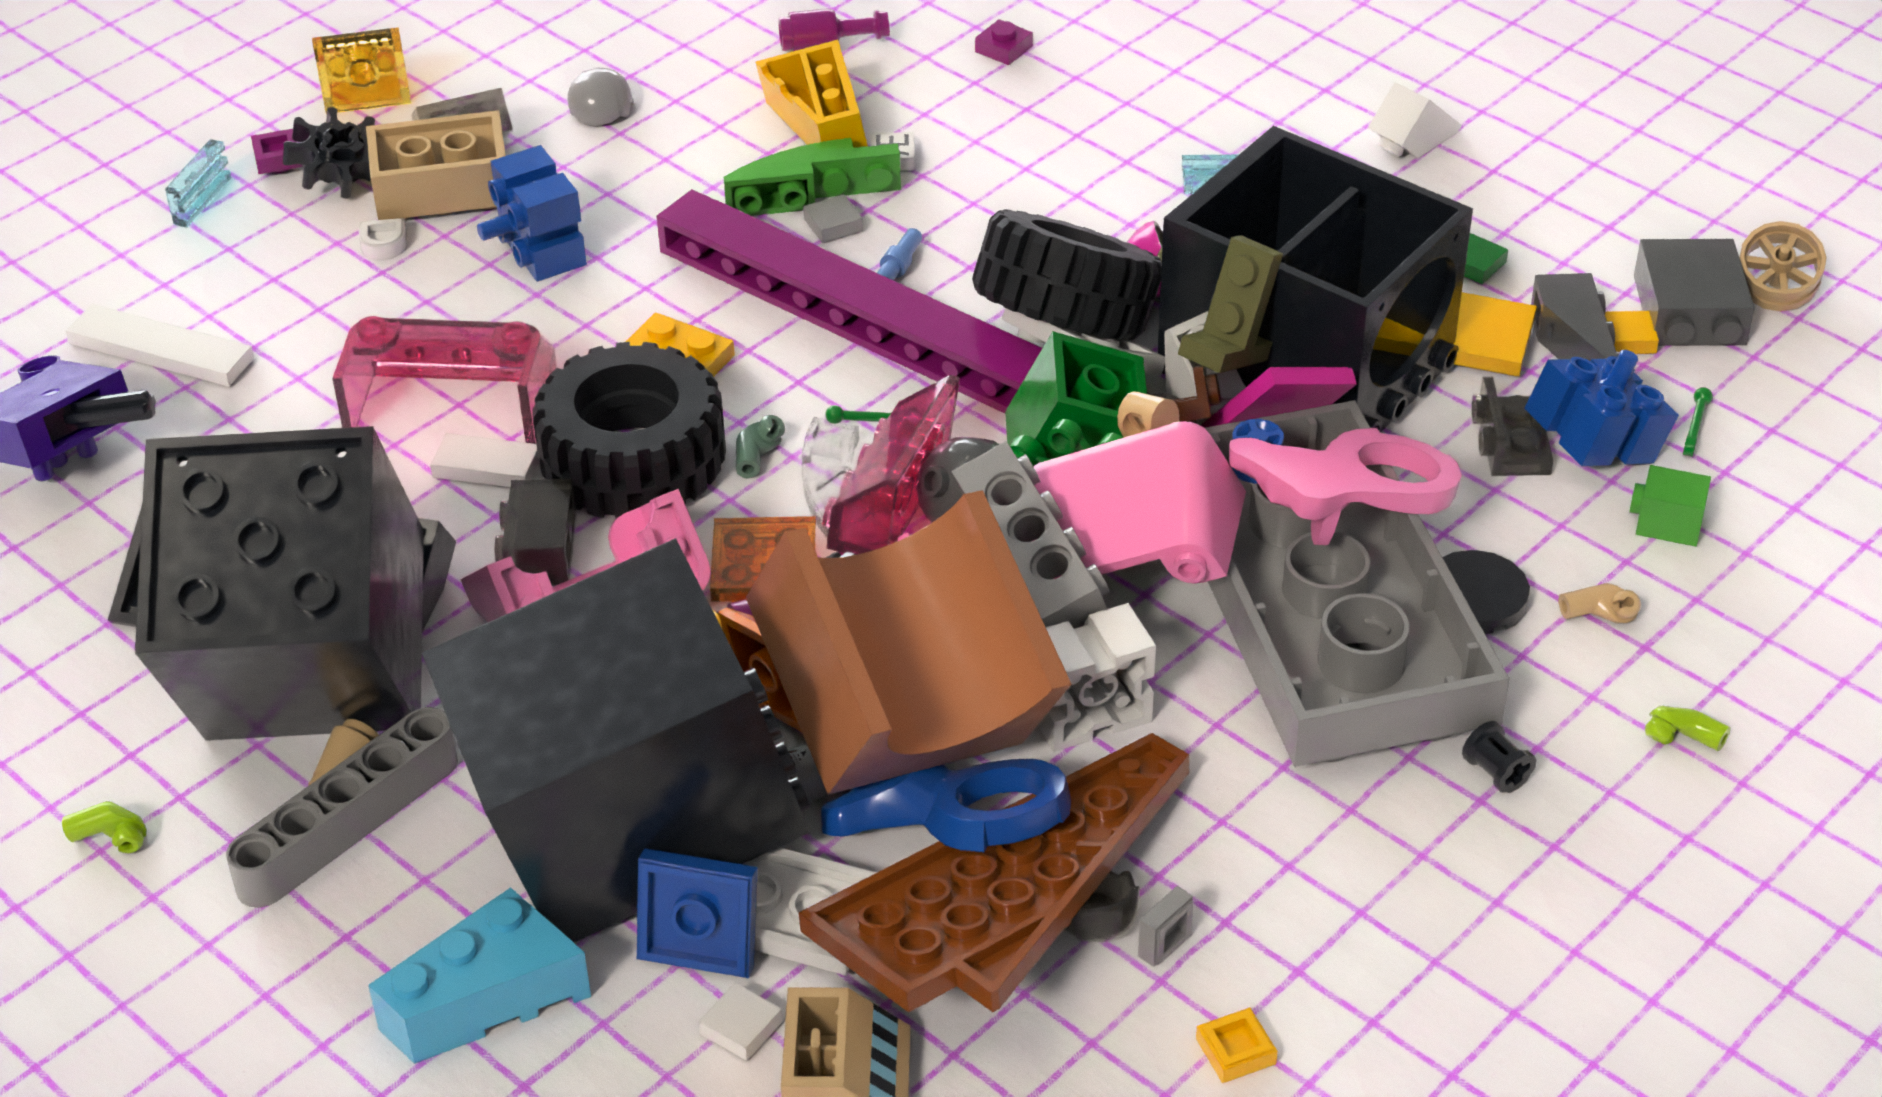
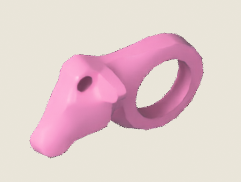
(1328, 480)

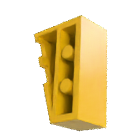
(813, 94)

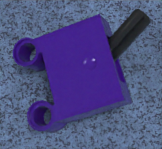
(62, 408)

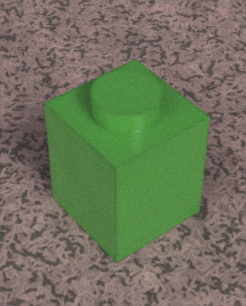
(1670, 505)

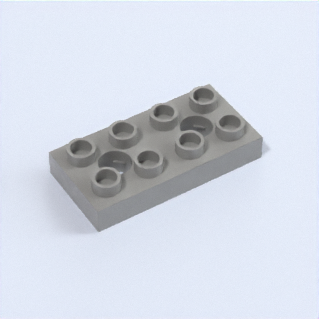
(1377, 584)

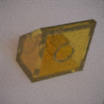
(362, 70)

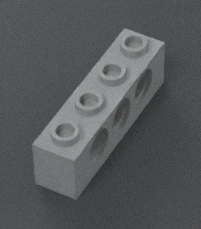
(1031, 516)

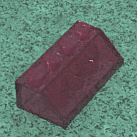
(881, 492)

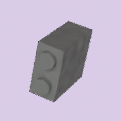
(1694, 291)

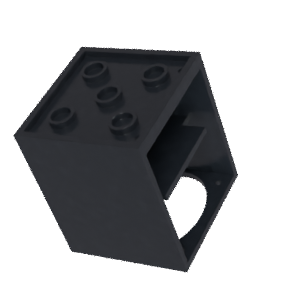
(1352, 254)
(280, 582)
(613, 732)

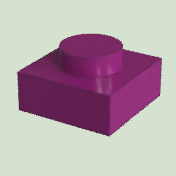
(1003, 41)
(269, 151)

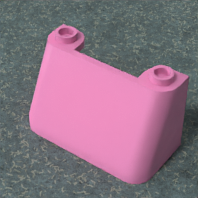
(1150, 500)
(505, 588)

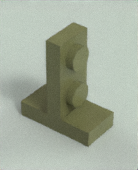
(1236, 310)

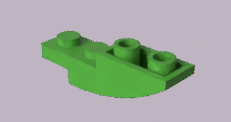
(810, 172)

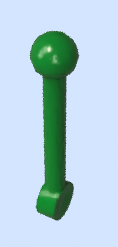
(1702, 397)
(835, 414)

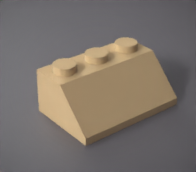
(434, 164)

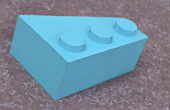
(478, 975)

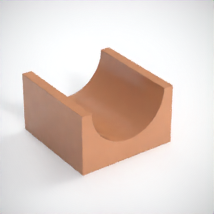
(908, 648)

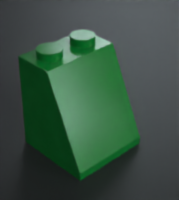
(1074, 383)

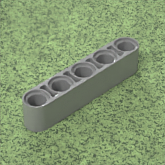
(341, 807)

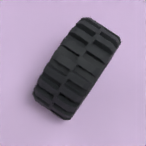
(1067, 275)
(625, 390)

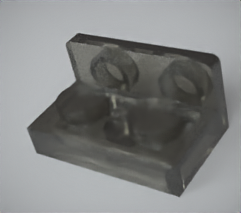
(1509, 434)

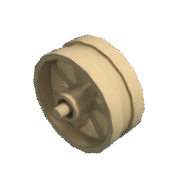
(1782, 265)

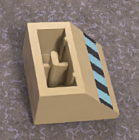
(842, 1046)

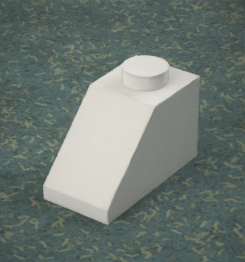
(1411, 123)

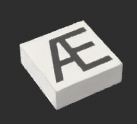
(905, 144)

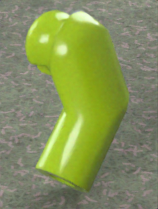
(1690, 722)
(112, 820)

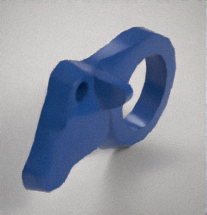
(941, 803)

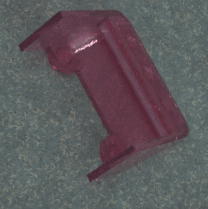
(441, 351)

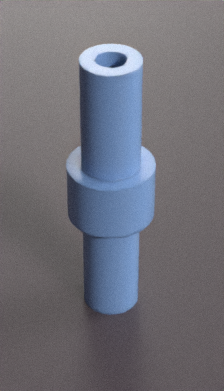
(899, 256)

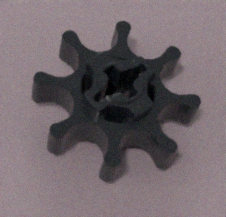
(330, 151)

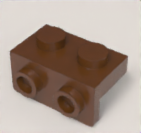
(1207, 396)

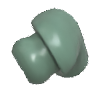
(755, 442)

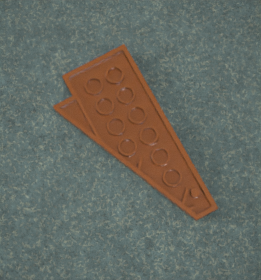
(992, 914)

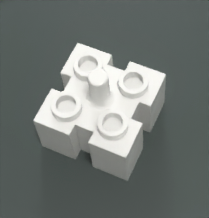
(1107, 674)

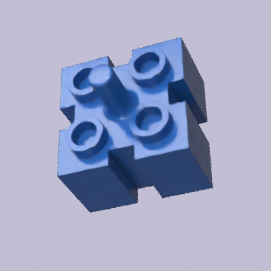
(535, 213)
(1602, 410)

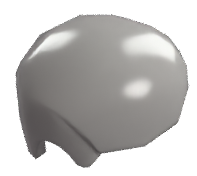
(599, 97)

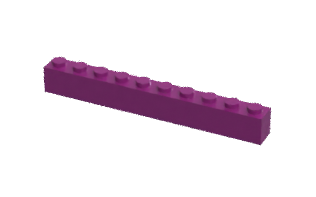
(846, 298)

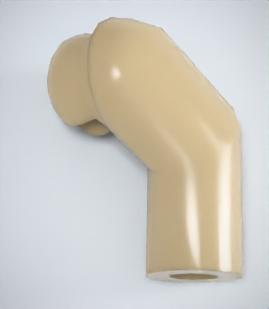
(1603, 601)

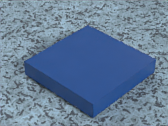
(696, 913)

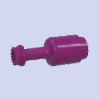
(821, 26)

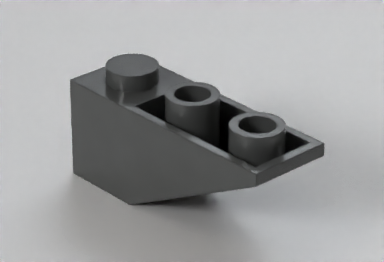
(1572, 317)

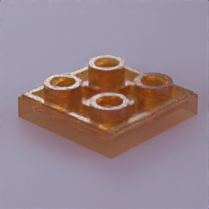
(743, 549)

